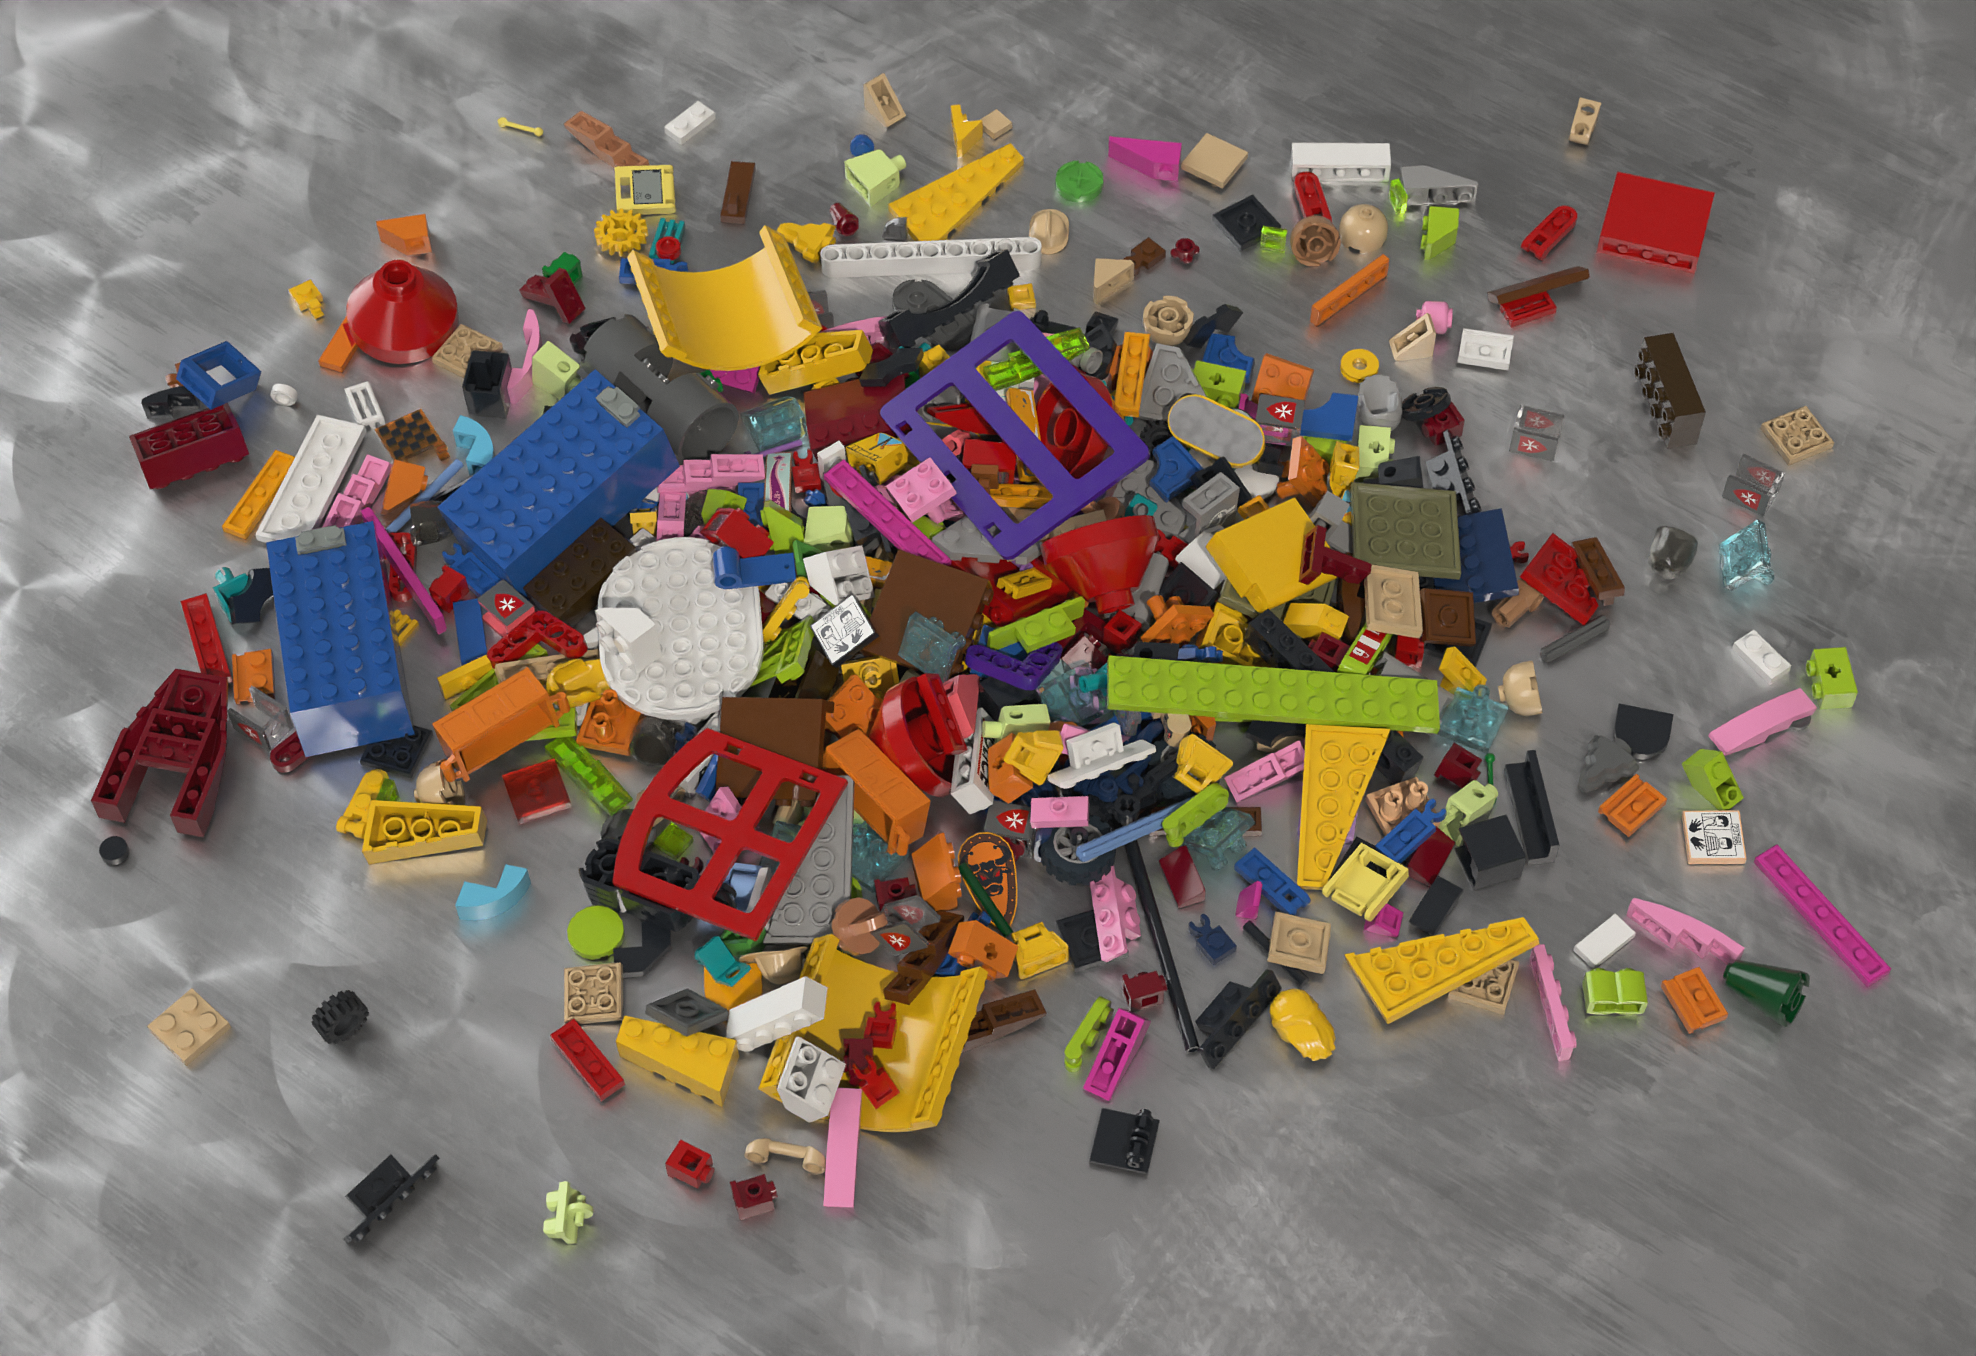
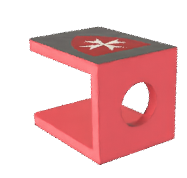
(505, 608)

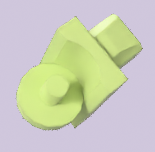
(570, 1213)

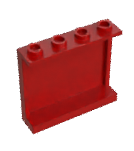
(1655, 222)
(1003, 607)

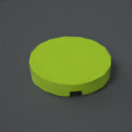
(595, 932)

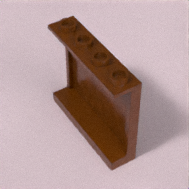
(932, 591)
(780, 726)

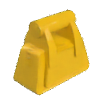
(1343, 467)
(1038, 756)
(1201, 761)
(1038, 952)

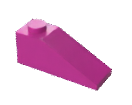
(1153, 158)
(1116, 1053)

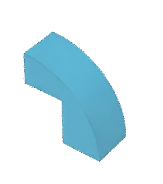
(473, 436)
(485, 902)

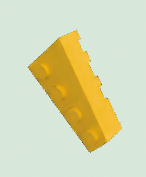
(820, 359)
(420, 829)
(696, 1061)

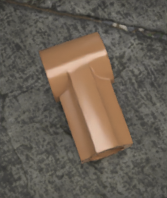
(1514, 607)

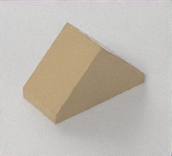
(882, 101)
(1111, 276)
(1415, 340)

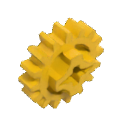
(621, 232)

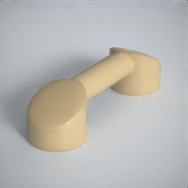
(759, 1150)

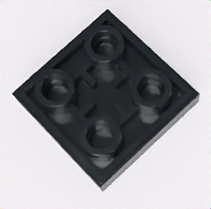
(398, 754)

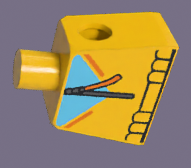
(879, 453)

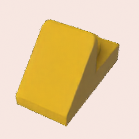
(965, 132)
(644, 519)
(1459, 672)

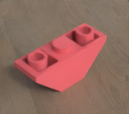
(963, 697)

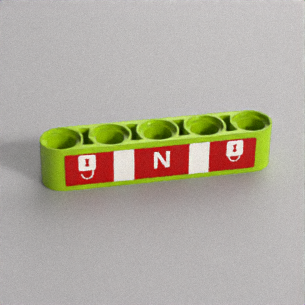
(1364, 652)

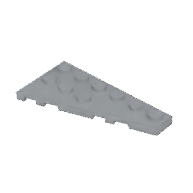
(820, 882)

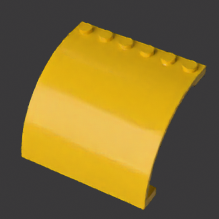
(729, 314)
(925, 1043)

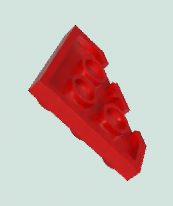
(1560, 580)

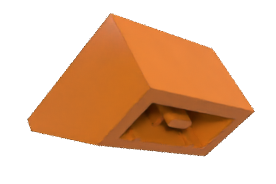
(937, 874)

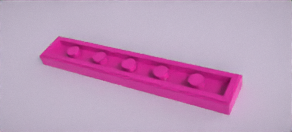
(882, 513)
(406, 574)
(1822, 915)

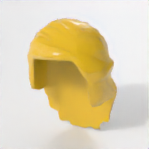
(579, 680)
(1302, 1024)

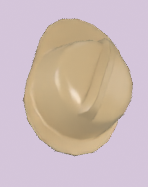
(1051, 229)
(778, 966)

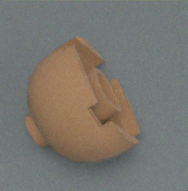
(1315, 240)

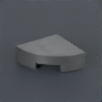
(896, 229)

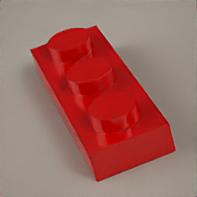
(941, 714)
(587, 1060)

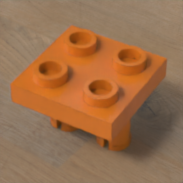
(1282, 379)
(1305, 473)
(1175, 621)
(853, 709)
(608, 725)

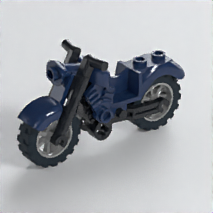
(1113, 800)

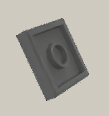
(687, 1012)

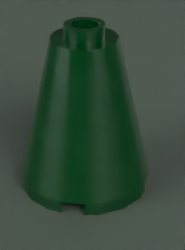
(1768, 988)

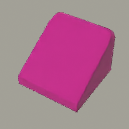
(1249, 901)
(1386, 922)

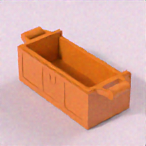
(496, 723)
(881, 790)

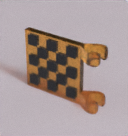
(411, 437)

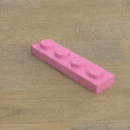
(1550, 993)

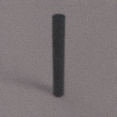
(1264, 942)

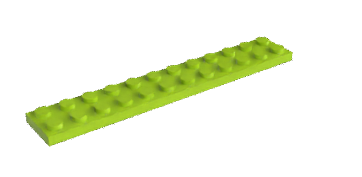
(1272, 694)

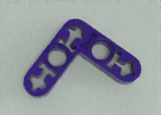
(1020, 674)

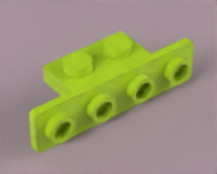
(1039, 629)

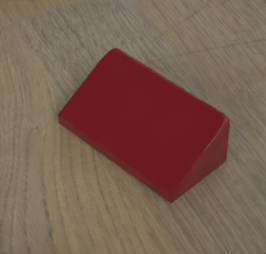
(1430, 857)
(1182, 877)

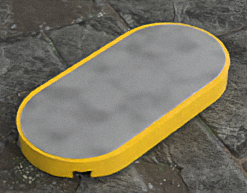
(1216, 430)

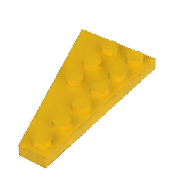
(954, 197)
(1334, 783)
(1431, 966)

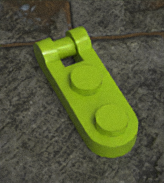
(1194, 813)
(1087, 1033)

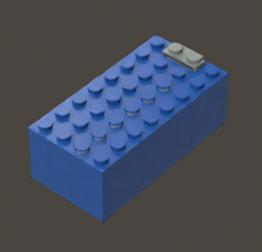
(568, 469)
(339, 638)

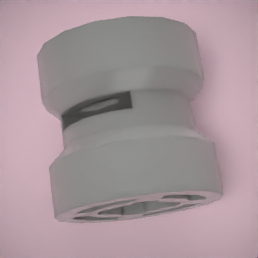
(1089, 360)

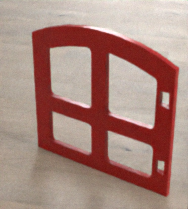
(734, 834)

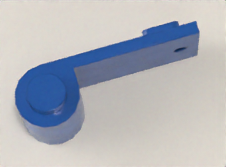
(735, 573)

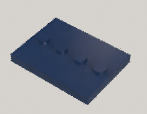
(1484, 558)

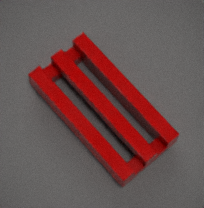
(1530, 311)

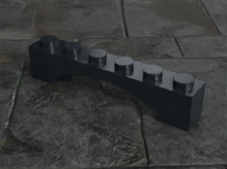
(993, 273)

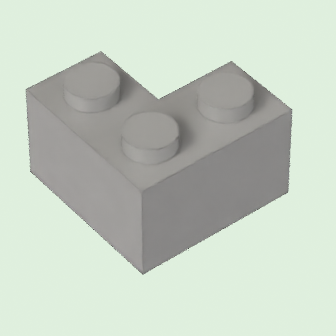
(1329, 515)

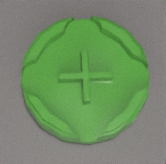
(1079, 181)

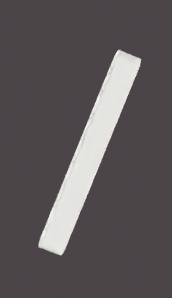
(924, 256)

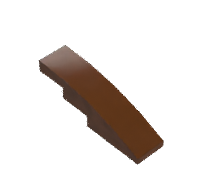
(1351, 605)
(920, 965)
(1003, 1018)

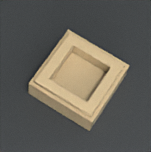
(996, 124)

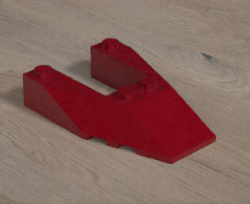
(176, 732)

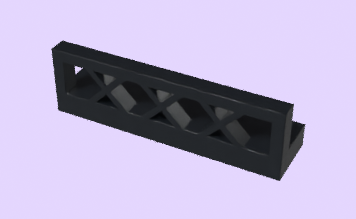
(1532, 810)

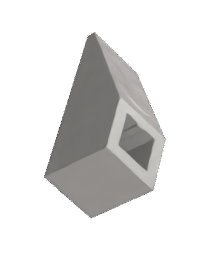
(1433, 186)

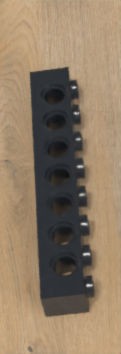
(1287, 651)

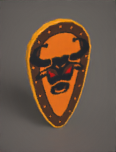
(995, 868)

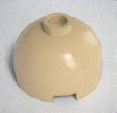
(1363, 228)
(1168, 320)
(1521, 689)
(434, 789)

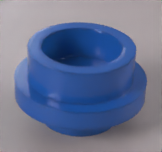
(861, 145)
(815, 499)

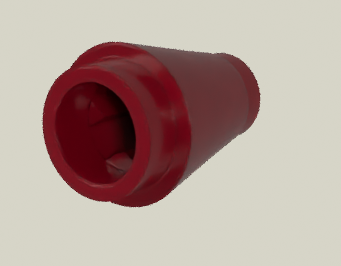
(844, 220)

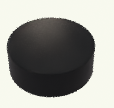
(114, 850)

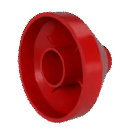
(402, 313)
(1069, 434)
(1104, 559)
(911, 740)

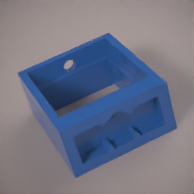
(194, 376)

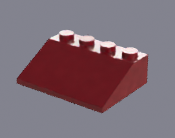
(849, 413)
(189, 446)

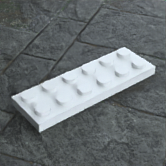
(312, 479)

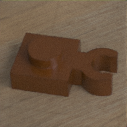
(1146, 254)

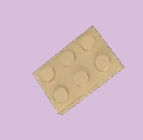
(1393, 601)

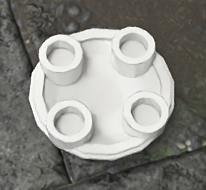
(1257, 482)

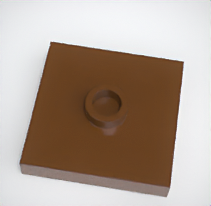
(1447, 617)

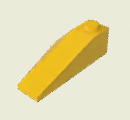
(1227, 633)

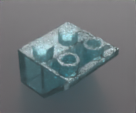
(775, 423)

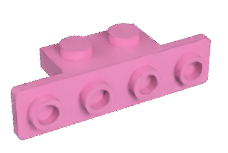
(1114, 915)

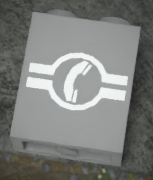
(1211, 505)

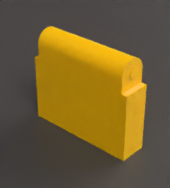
(1265, 555)

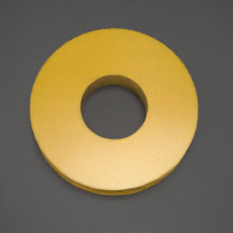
(1355, 356)

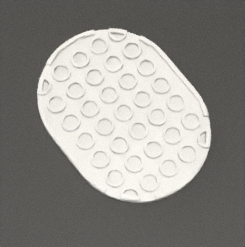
(705, 633)

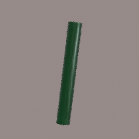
(985, 900)

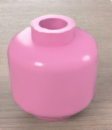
(1440, 315)

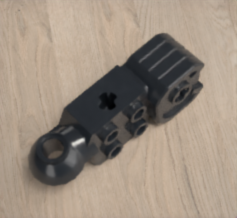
(602, 892)

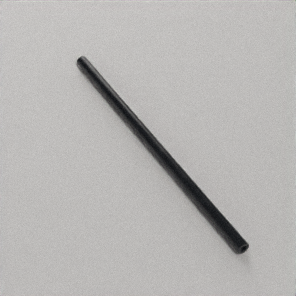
(1162, 947)

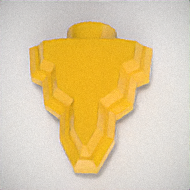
(808, 238)

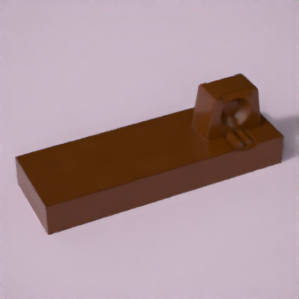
(738, 192)
(1598, 570)

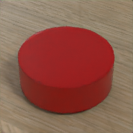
(668, 248)

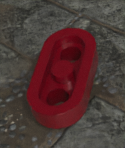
(291, 749)

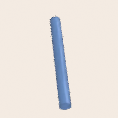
(426, 495)

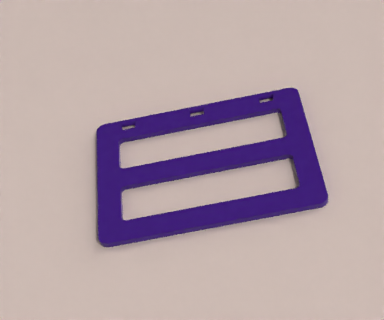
(1068, 493)

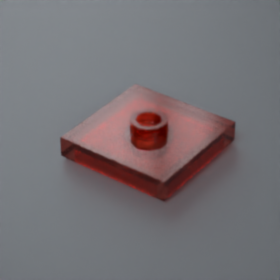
(536, 791)

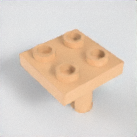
(1397, 802)

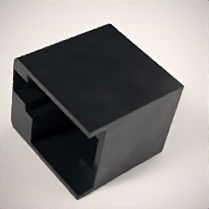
(487, 384)
(996, 694)
(1490, 852)

